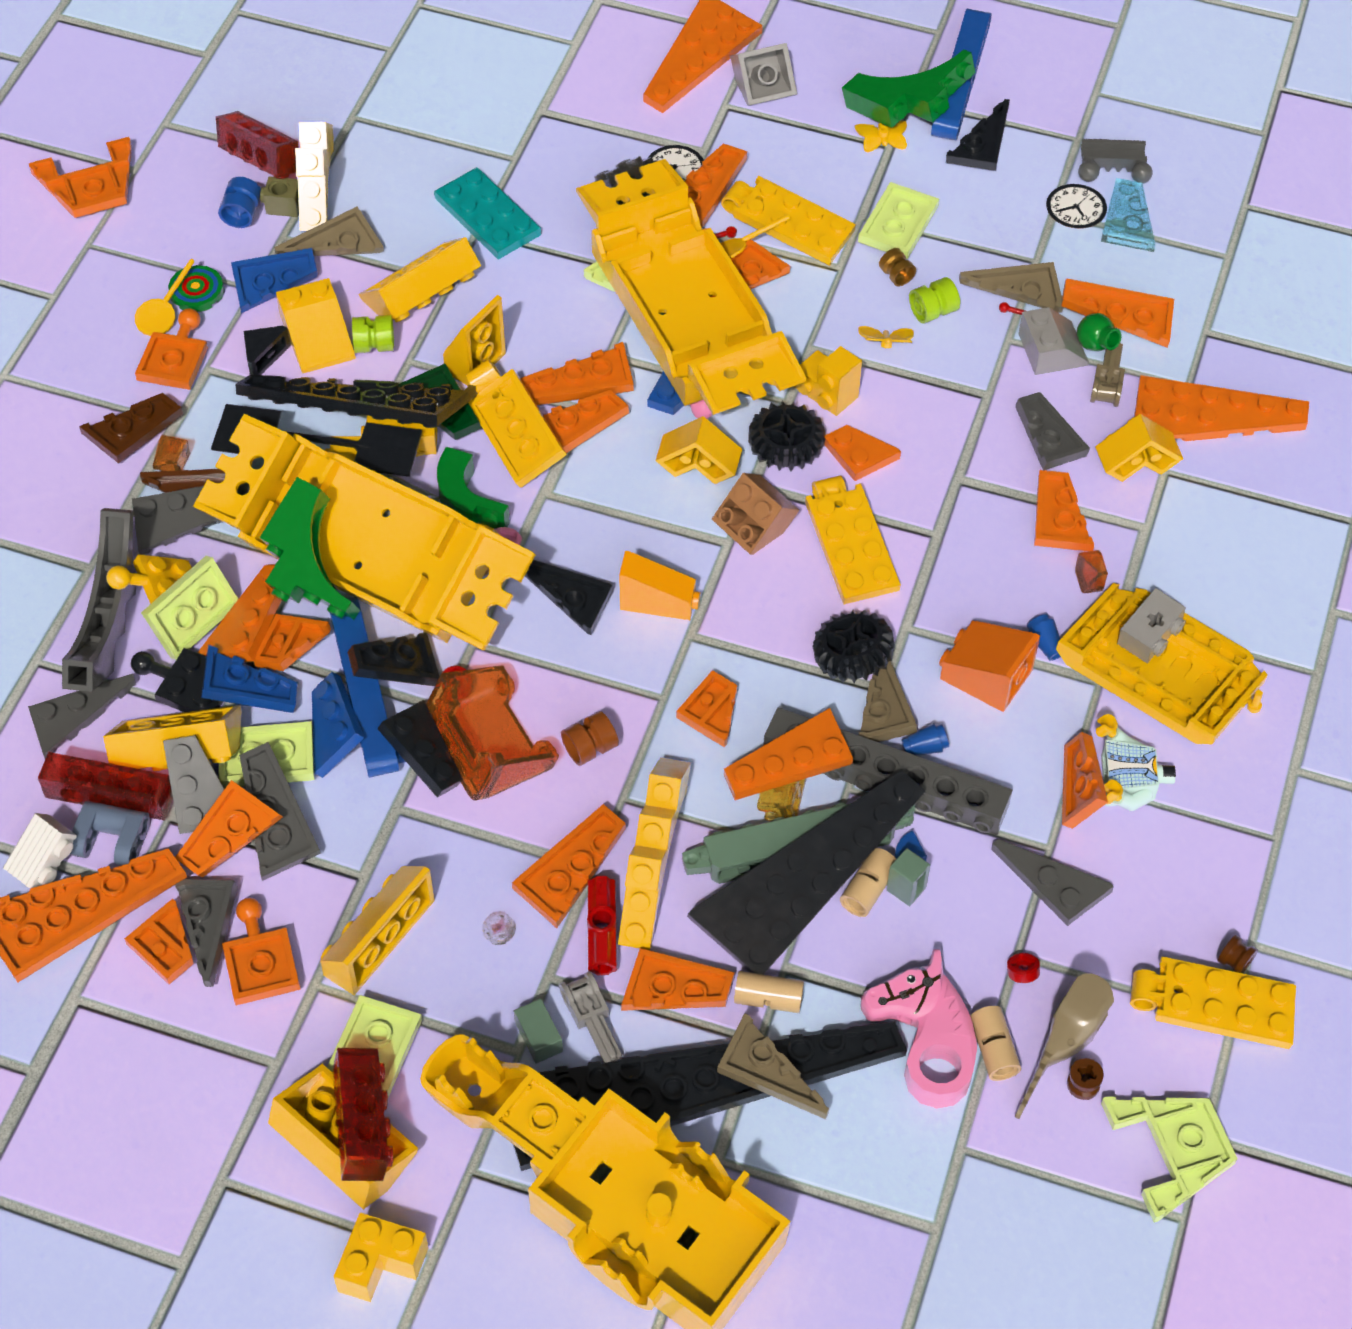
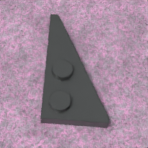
(68, 714)
(1060, 887)

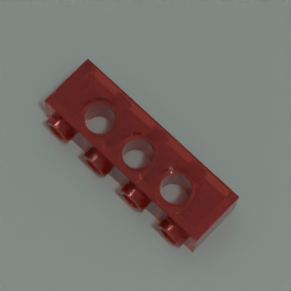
(257, 144)
(84, 780)
(360, 1114)

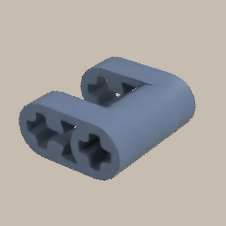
(124, 822)

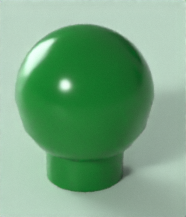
(1098, 333)

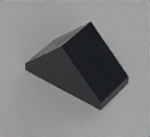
(265, 347)

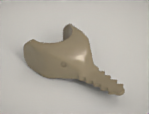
(1073, 1025)

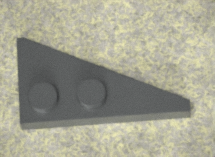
(207, 912)

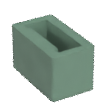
(908, 877)
(538, 1031)

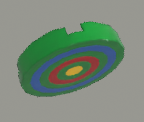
(198, 289)

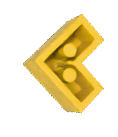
(832, 379)
(1136, 446)
(699, 447)
(378, 1247)

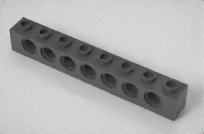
(931, 776)

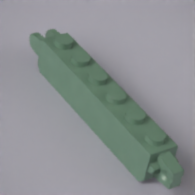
(736, 852)

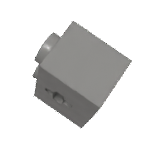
(1152, 626)

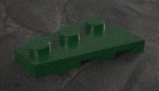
(461, 422)

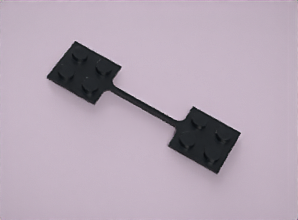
(380, 448)

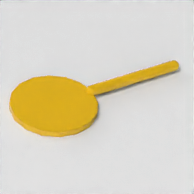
(737, 245)
(158, 314)

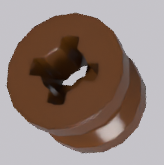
(1237, 955)
(1083, 1087)

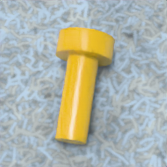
(1255, 705)

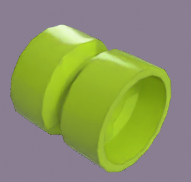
(937, 300)
(373, 334)

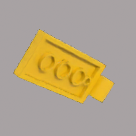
(809, 227)
(513, 423)
(851, 541)
(1217, 1001)

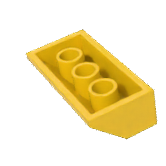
(422, 279)
(140, 741)
(378, 928)
(308, 1122)

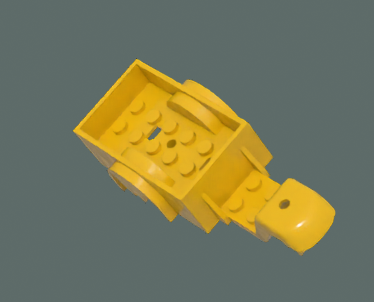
(632, 1220)

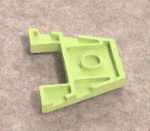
(1188, 1141)

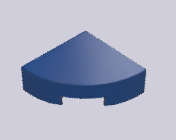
(911, 842)

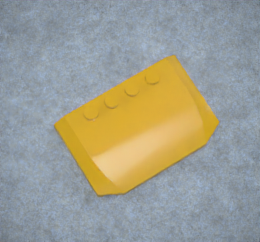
(1189, 688)

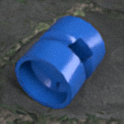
(239, 202)

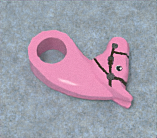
(943, 1025)

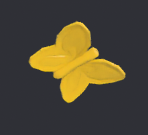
(884, 135)
(899, 335)

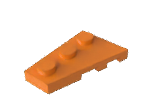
(1058, 514)
(1082, 781)
(675, 983)

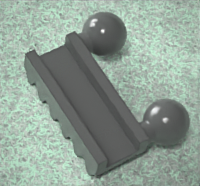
(1117, 154)

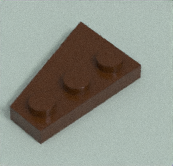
(130, 430)

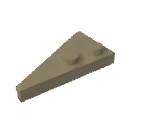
(341, 235)
(1025, 283)
(886, 709)
(758, 1064)

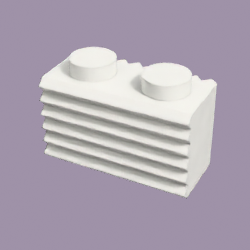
(40, 851)

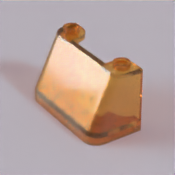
(485, 733)

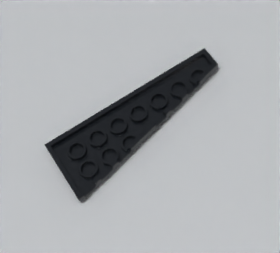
(367, 397)
(782, 895)

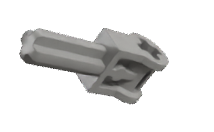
(590, 1011)

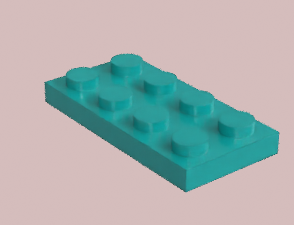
(487, 213)

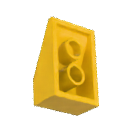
(315, 325)
(477, 341)

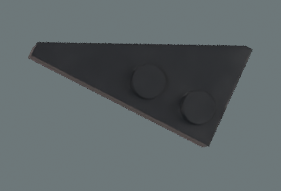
(983, 143)
(575, 594)

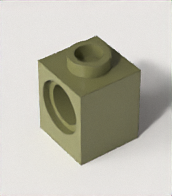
(281, 197)

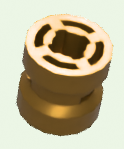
(899, 269)

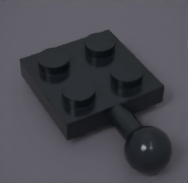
(181, 682)

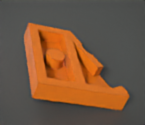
(710, 708)

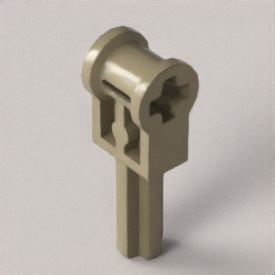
(1109, 378)

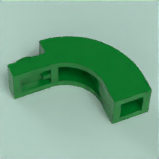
(453, 476)

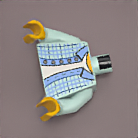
(1130, 768)

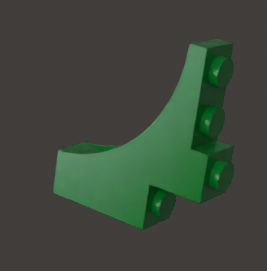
(921, 94)
(295, 540)

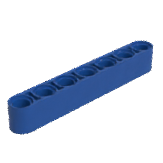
(970, 38)
(365, 698)

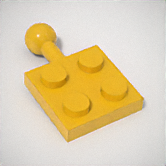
(153, 573)

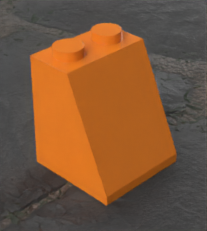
(990, 662)

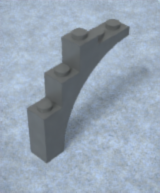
(93, 651)

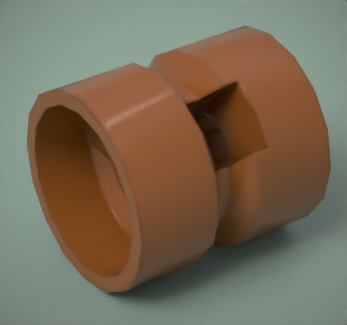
(593, 736)

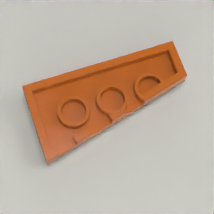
(582, 378)
(247, 621)
(564, 871)

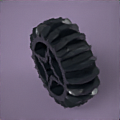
(786, 436)
(853, 646)

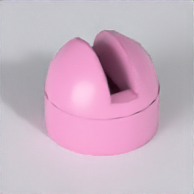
(700, 409)

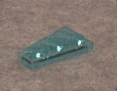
(1128, 217)

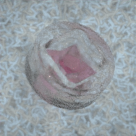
(498, 928)

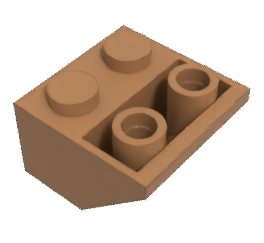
(754, 513)

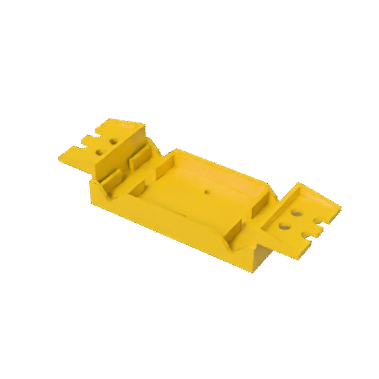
(672, 266)
(414, 562)

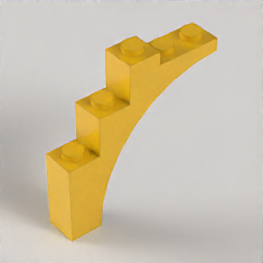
(649, 856)

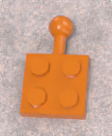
(172, 358)
(259, 963)

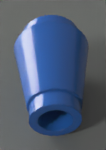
(1048, 634)
(926, 741)

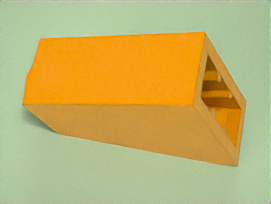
(656, 589)

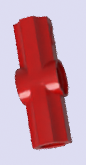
(602, 941)

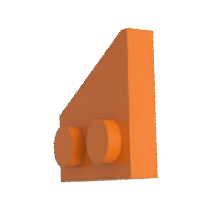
(860, 452)
(288, 640)
(163, 943)

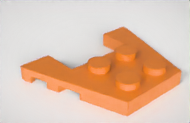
(92, 187)

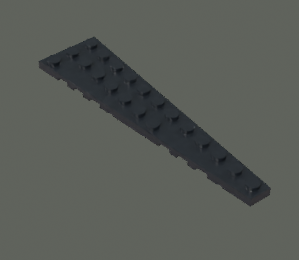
(688, 1082)

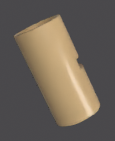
(868, 883)
(769, 990)
(995, 1043)

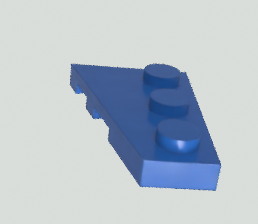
(238, 683)

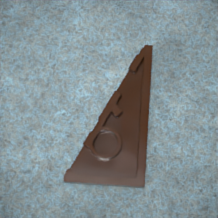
(183, 479)

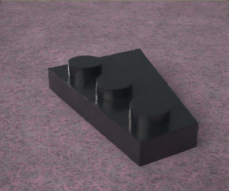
(396, 661)
(422, 747)

